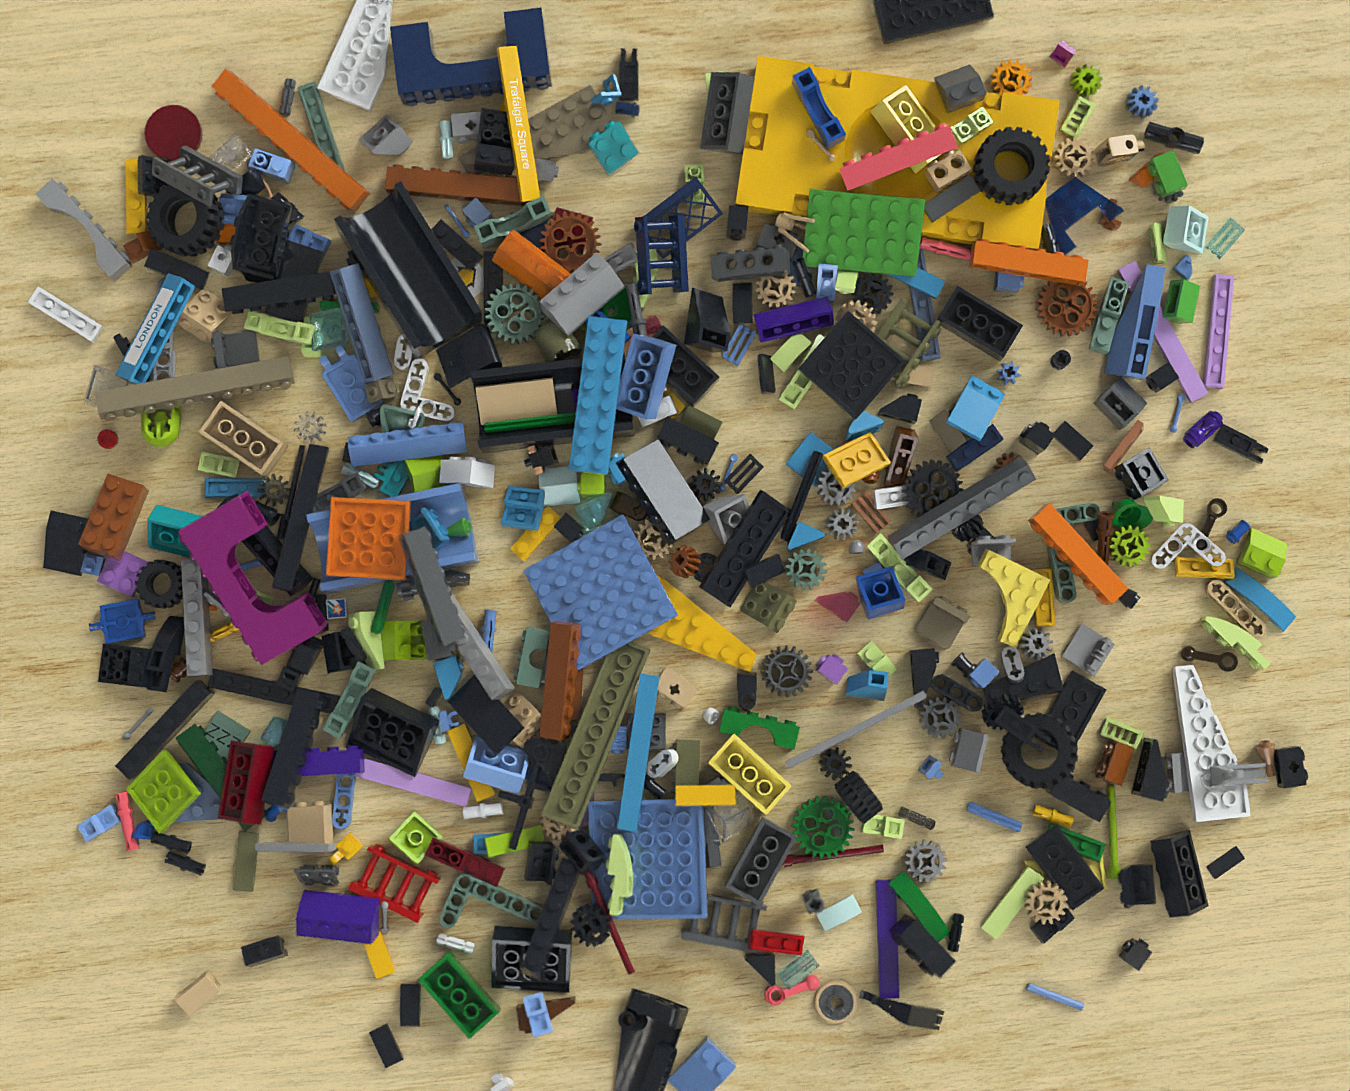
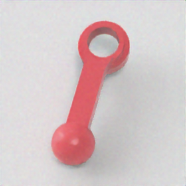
(811, 983)

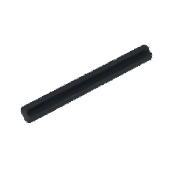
(801, 496)

